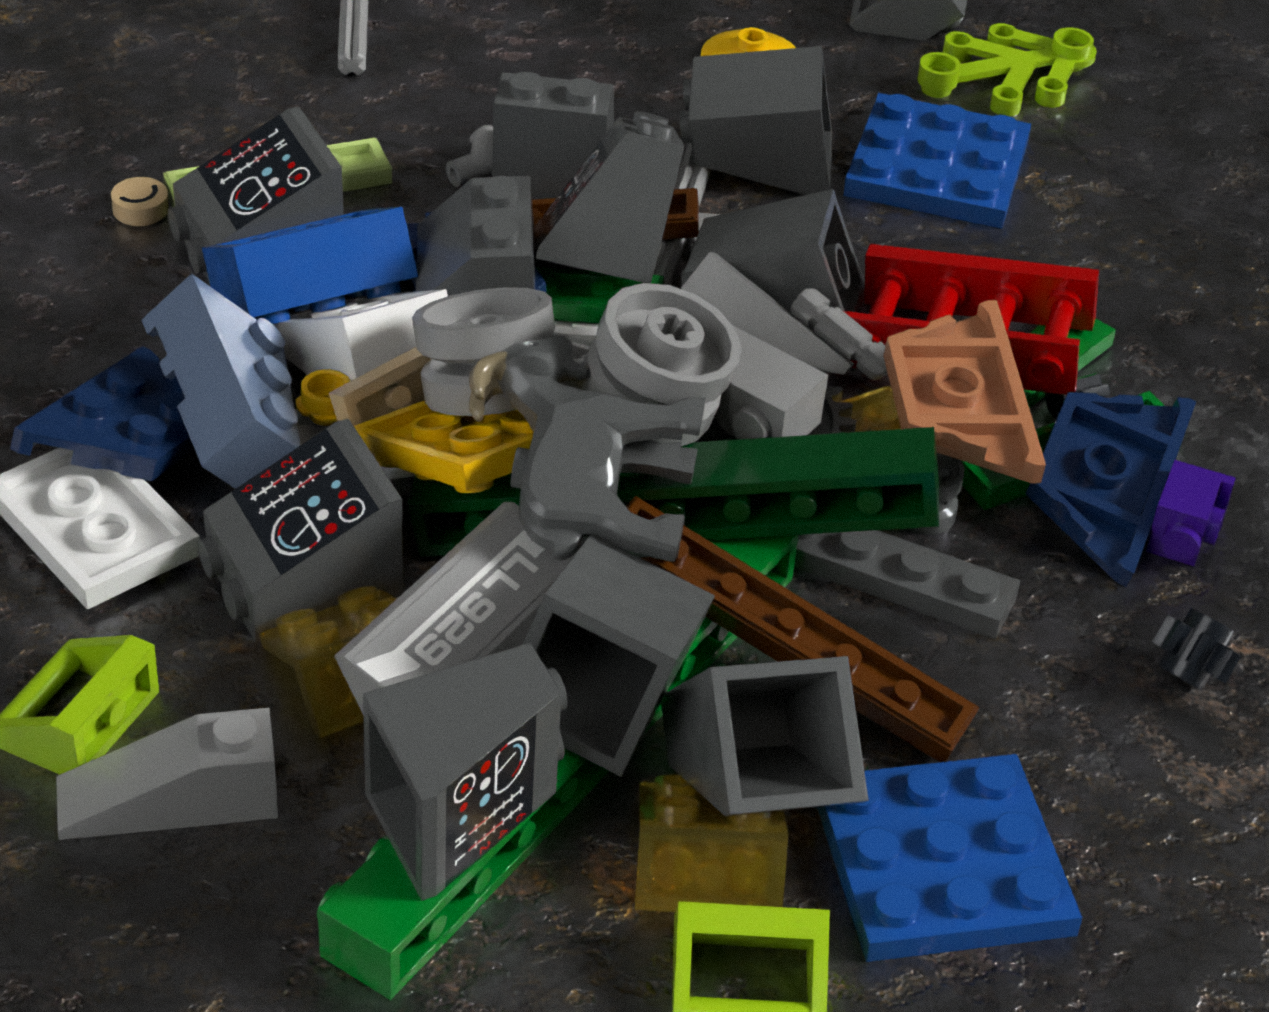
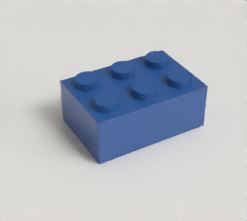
(314, 264)

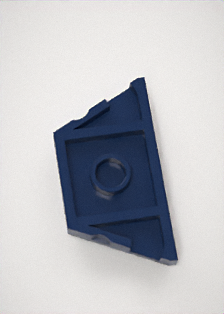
(115, 420)
(1109, 472)

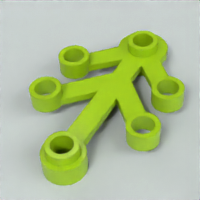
(1067, 52)

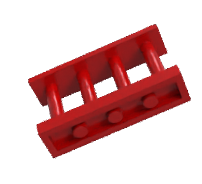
(956, 285)

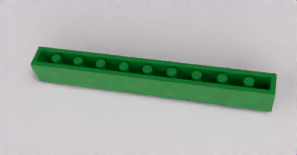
(376, 919)

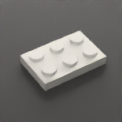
(94, 525)

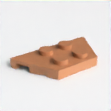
(967, 389)

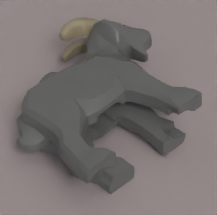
(582, 448)

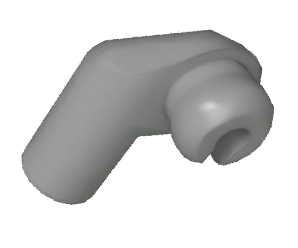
(477, 163)

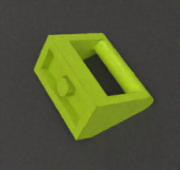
(96, 717)
(750, 928)

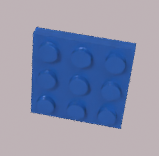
(938, 160)
(949, 860)

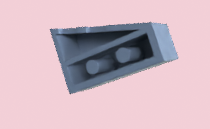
(231, 379)

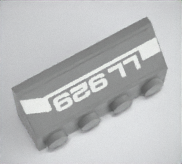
(459, 610)

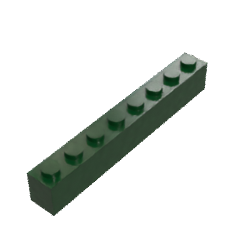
(744, 489)

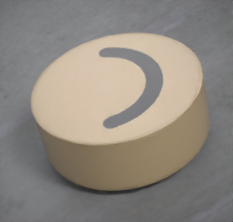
(139, 201)

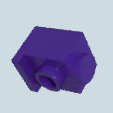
(1189, 512)

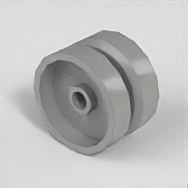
(466, 329)
(663, 348)

